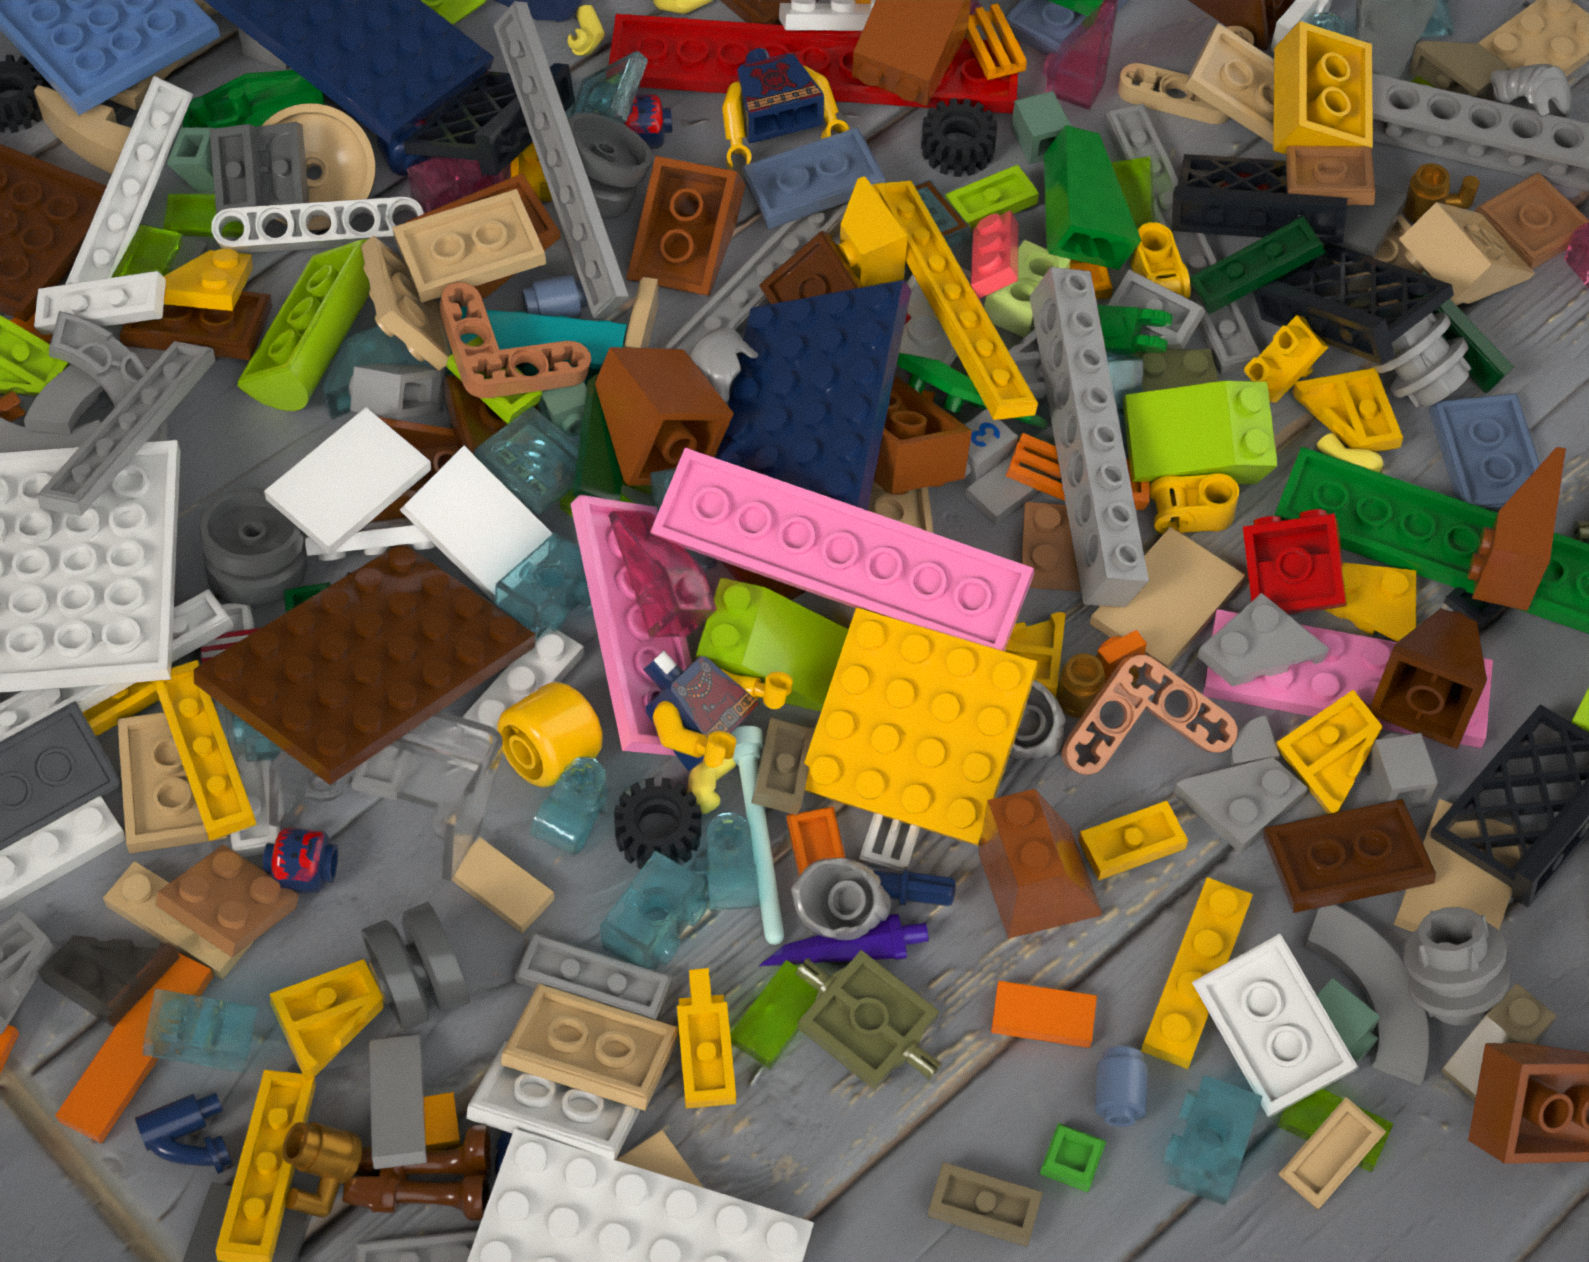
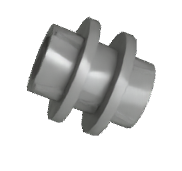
(1426, 362)
(1456, 965)

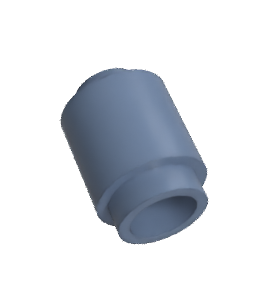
(555, 297)
(1121, 1086)

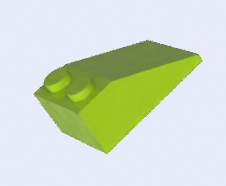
(1201, 431)
(768, 633)

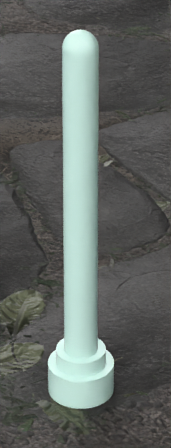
(747, 756)

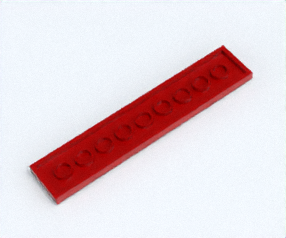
(707, 53)

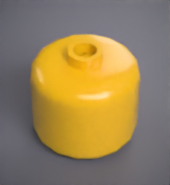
(549, 732)

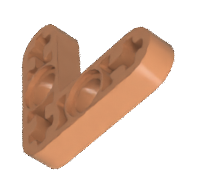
(491, 360)
(1133, 702)

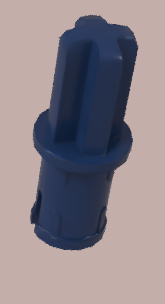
(917, 886)

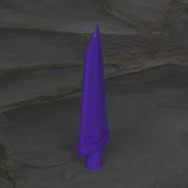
(882, 942)

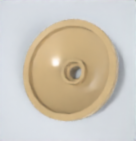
(338, 149)

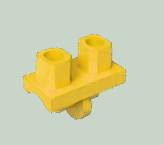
(1287, 358)

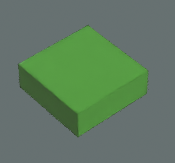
(1072, 1157)

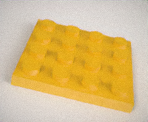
(918, 725)

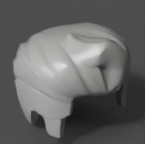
(1534, 88)
(718, 358)
(1040, 726)
(840, 898)

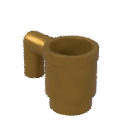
(1432, 185)
(1081, 682)
(322, 1153)

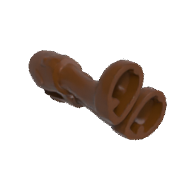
(386, 1188)

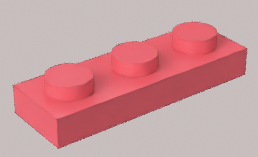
(994, 253)

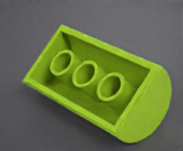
(308, 329)

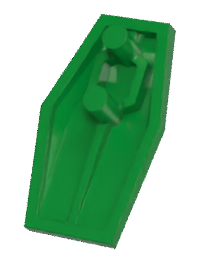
(250, 100)
(956, 384)

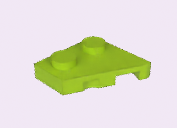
(25, 361)

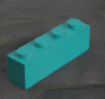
(526, 329)

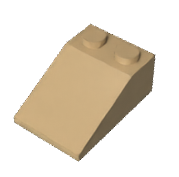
(1464, 252)

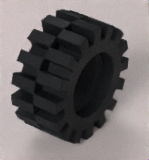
(24, 105)
(958, 119)
(653, 800)

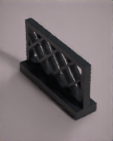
(488, 119)
(1244, 208)
(1337, 318)
(1549, 847)

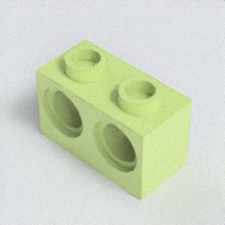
(1011, 305)

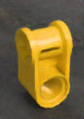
(1160, 260)
(1192, 502)

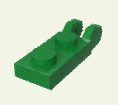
(1123, 326)

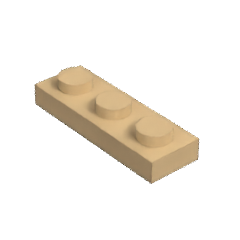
(135, 900)

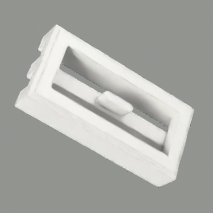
(884, 860)

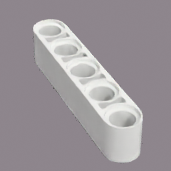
(299, 216)

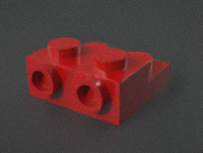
(1296, 561)

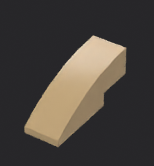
(90, 135)

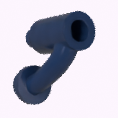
(177, 1119)

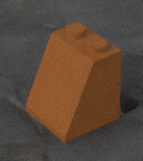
(910, 45)
(657, 408)
(1034, 865)

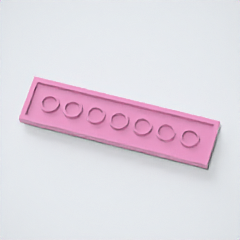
(841, 551)

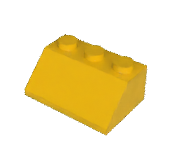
(1322, 89)

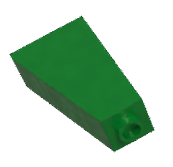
(1085, 202)

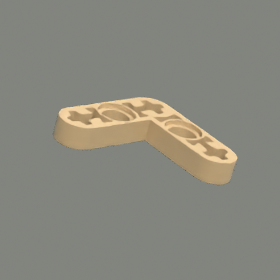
(1150, 76)

